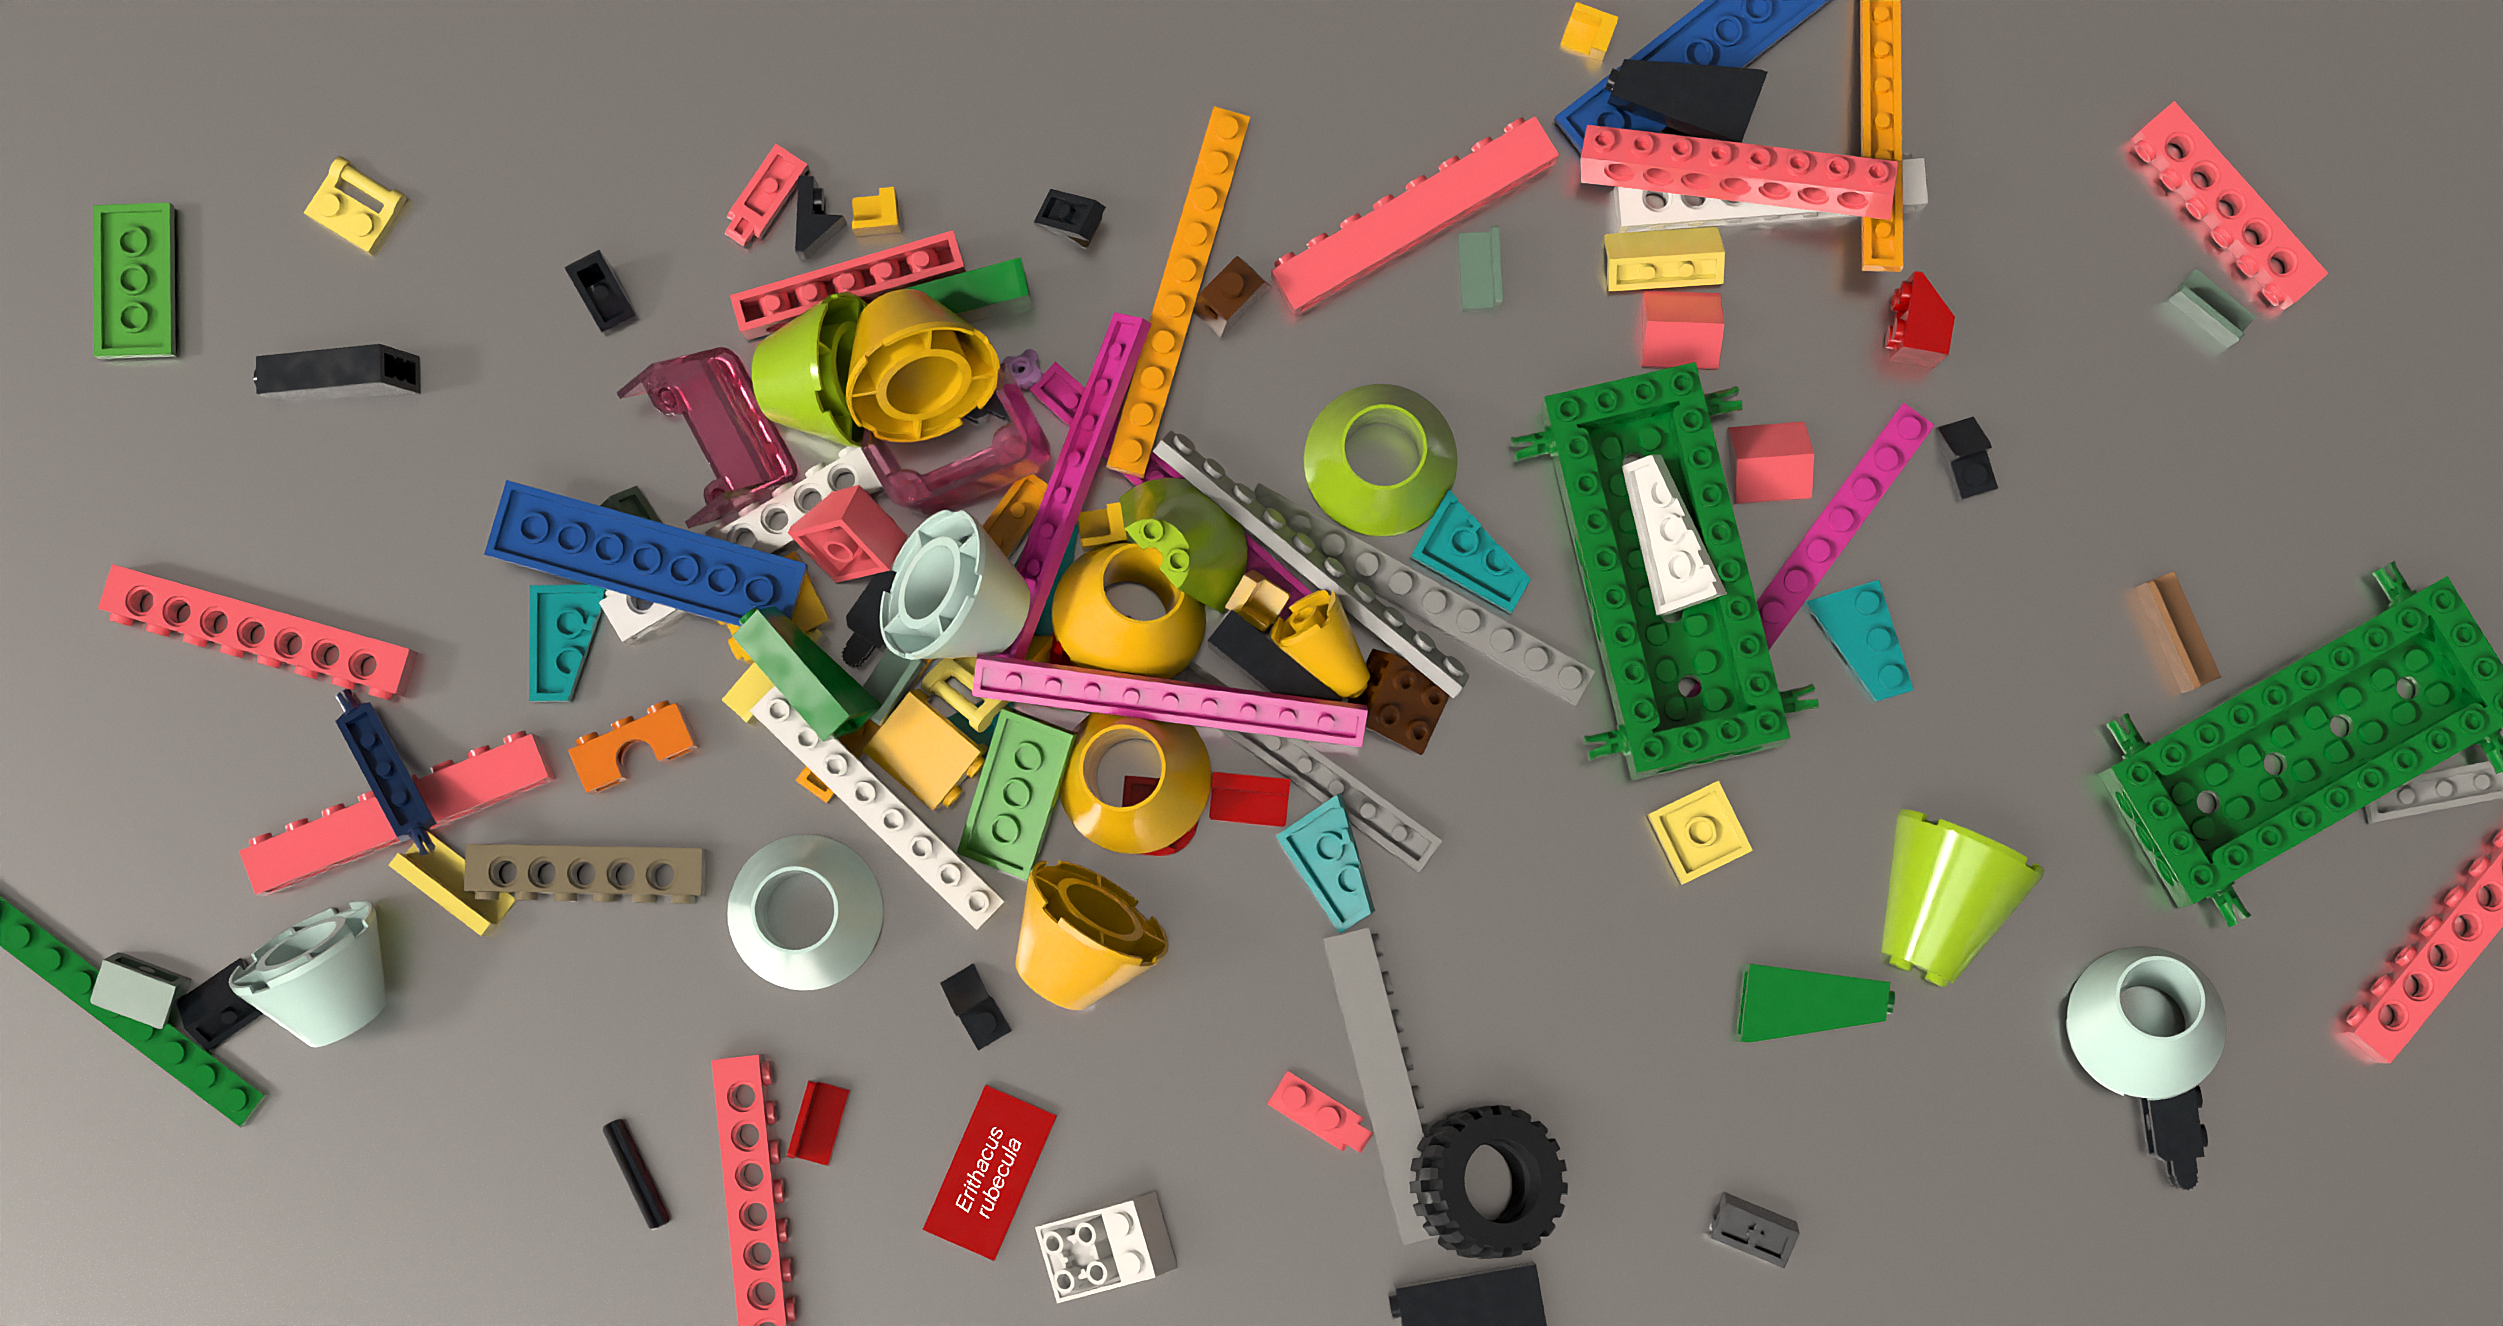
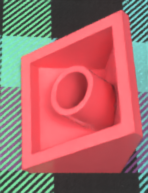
(1681, 329)
(1771, 462)

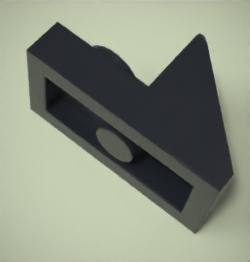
(1070, 216)
(812, 228)
(600, 290)
(1967, 458)
(975, 1007)

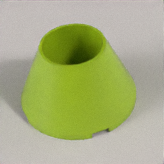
(805, 370)
(1370, 507)

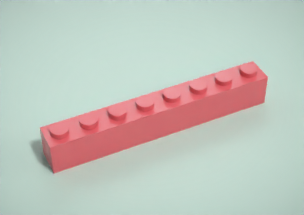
(1414, 215)
(364, 829)

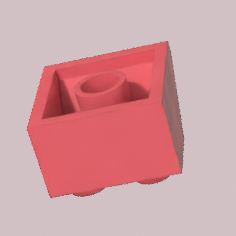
(849, 535)

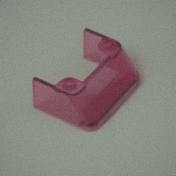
(727, 423)
(1015, 453)

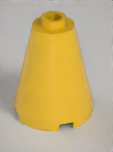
(1323, 643)

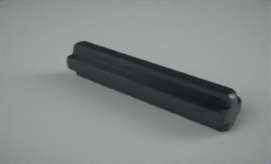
(635, 1174)

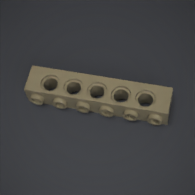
(485, 860)

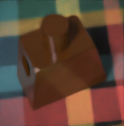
(1230, 296)

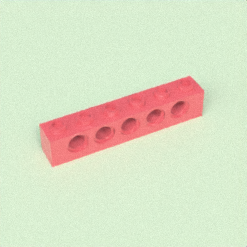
(2249, 209)
(869, 277)

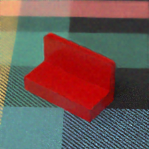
(1249, 799)
(818, 1122)

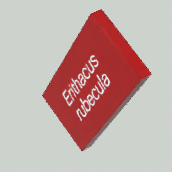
(989, 1172)

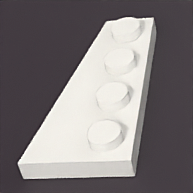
(1670, 545)

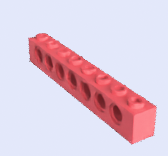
(1739, 172)
(127, 587)
(2434, 981)
(739, 1194)

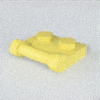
(348, 216)
(963, 670)

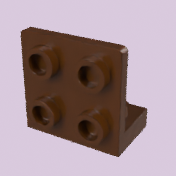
(1401, 701)

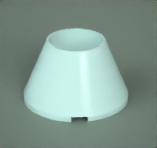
(952, 593)
(855, 920)
(319, 975)
(2128, 1058)

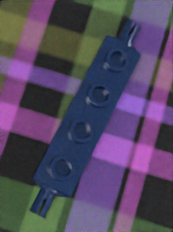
(385, 772)

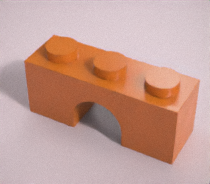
(601, 757)

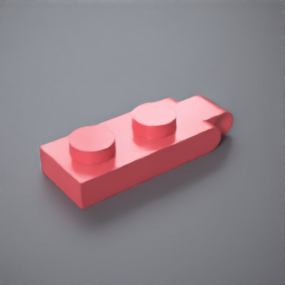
(765, 195)
(1319, 1113)

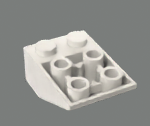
(1106, 1247)

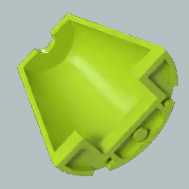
(1197, 538)
(1949, 895)

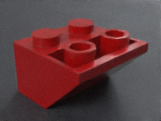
(1921, 324)

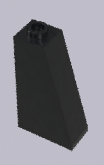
(1688, 97)
(338, 373)
(1264, 661)
(1476, 1298)

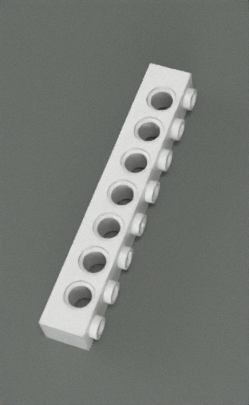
(1636, 215)
(634, 624)
(881, 810)

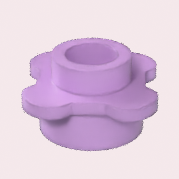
(1032, 372)

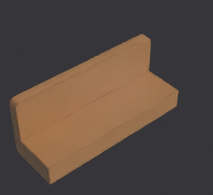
(2178, 632)

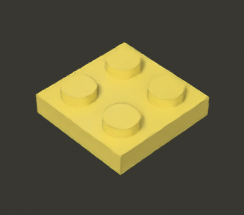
(1699, 832)

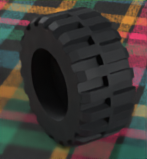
(1534, 1174)

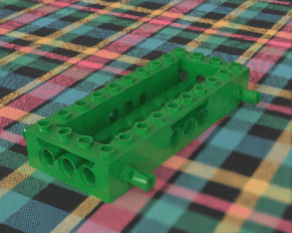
(1641, 653)
(2324, 776)

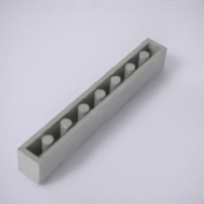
(1381, 1067)

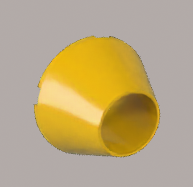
(917, 368)
(1107, 640)
(1165, 813)
(1082, 936)

